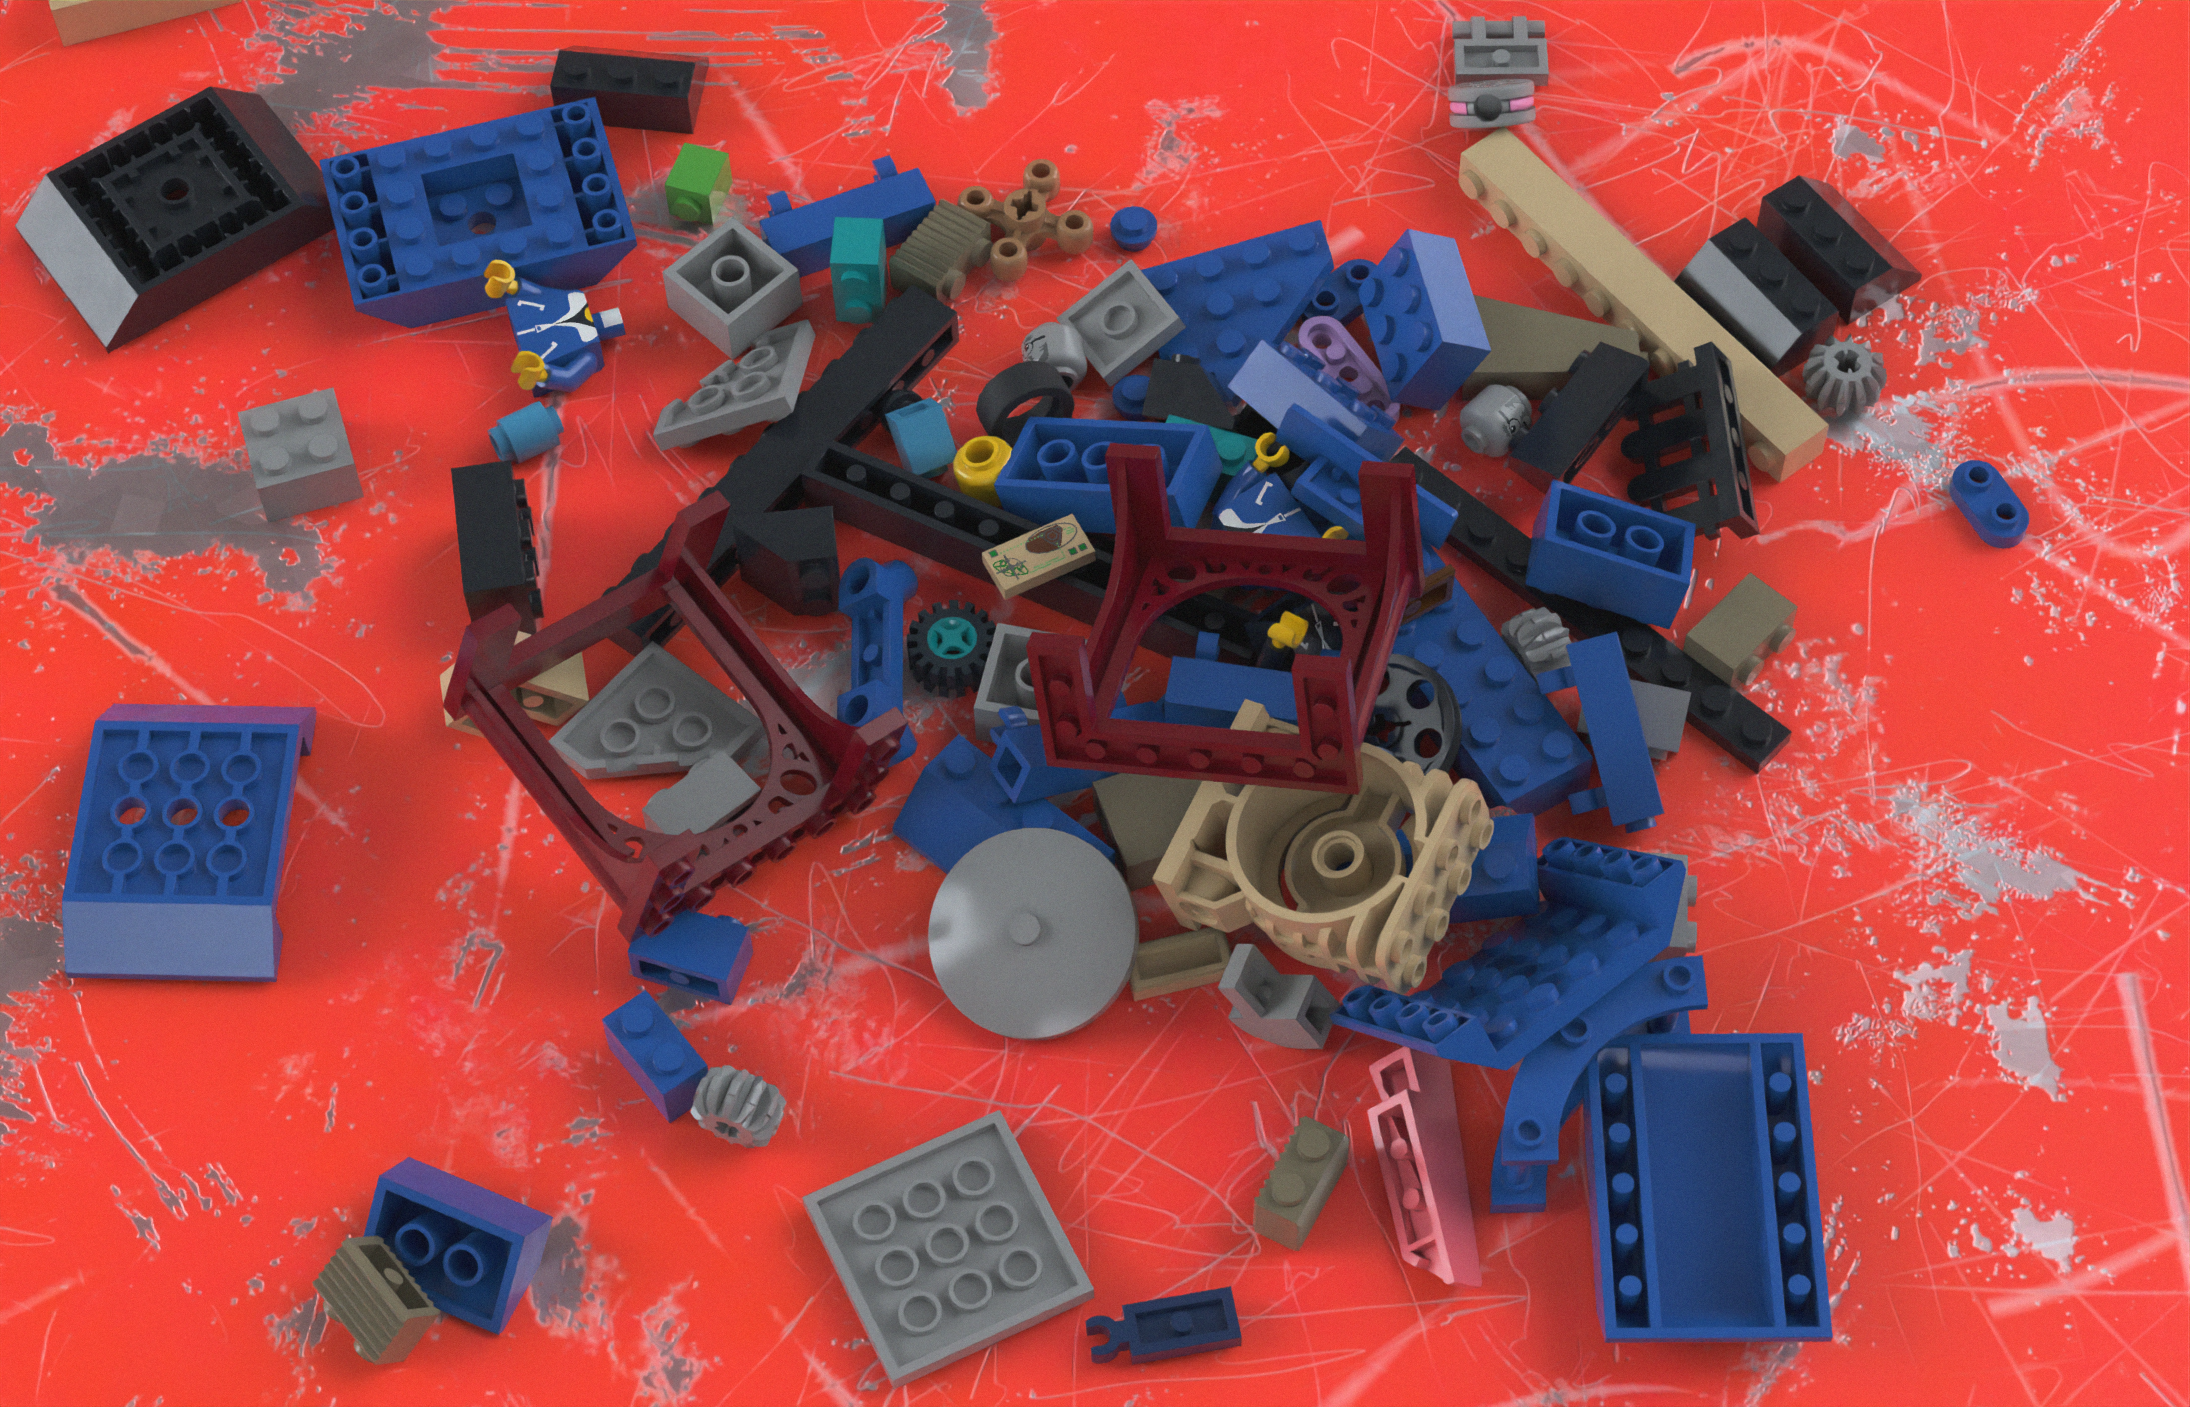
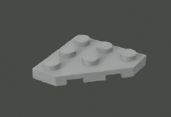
(742, 394)
(655, 721)

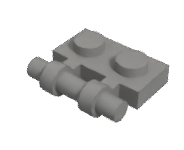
(1500, 50)

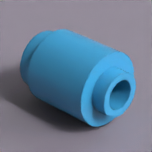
(526, 433)

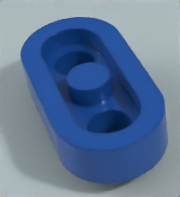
(1341, 292)
(1985, 501)

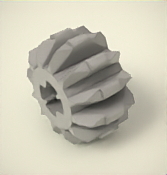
(1844, 375)
(1537, 640)
(738, 1106)

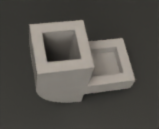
(1276, 1006)

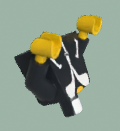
(1291, 628)

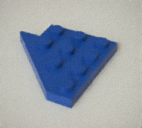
(1242, 296)

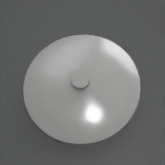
(1033, 934)

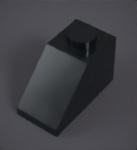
(1191, 393)

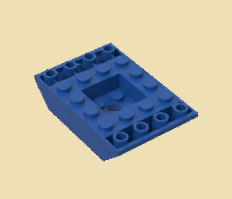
(412, 208)

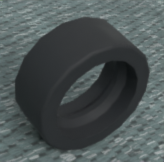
(1017, 386)

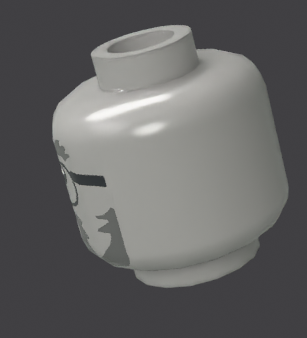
(1059, 347)
(1494, 419)

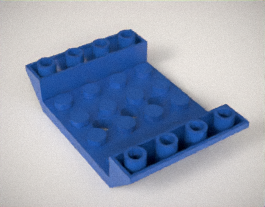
(191, 895)
(1599, 925)

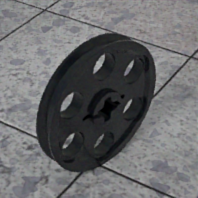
(1397, 708)

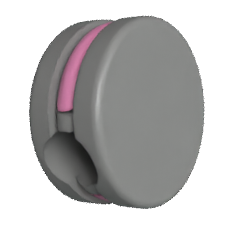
(1491, 103)

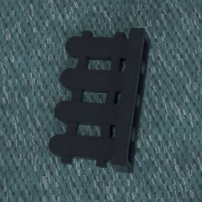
(1715, 422)

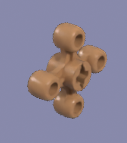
(1027, 220)

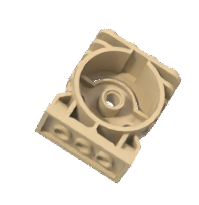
(1364, 918)

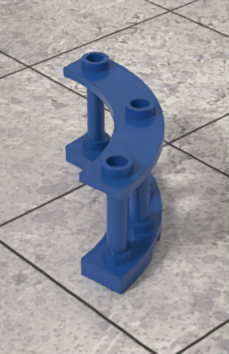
(1552, 1075)

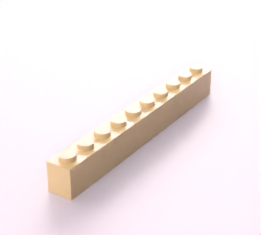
(1633, 293)

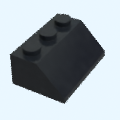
(633, 86)
(1834, 246)
(1759, 297)
(1578, 416)

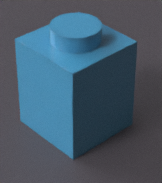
(922, 438)

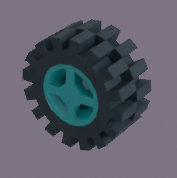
(950, 631)

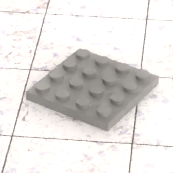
(947, 1248)

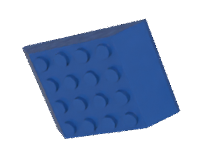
(1704, 1190)

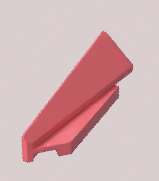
(1424, 1165)

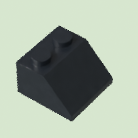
(791, 558)

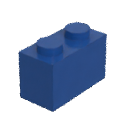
(695, 955)
(655, 1054)

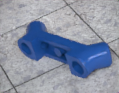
(875, 601)

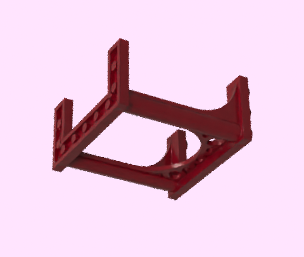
(1333, 695)
(665, 880)

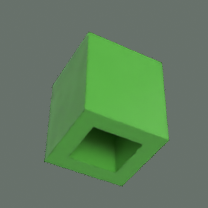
(698, 184)

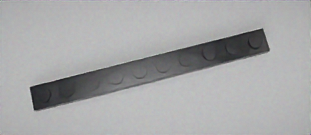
(1649, 657)

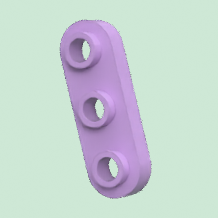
(1347, 360)

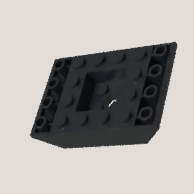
(143, 259)

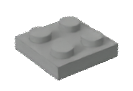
(1122, 322)

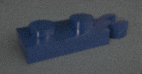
(1169, 1327)

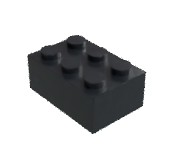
(496, 542)

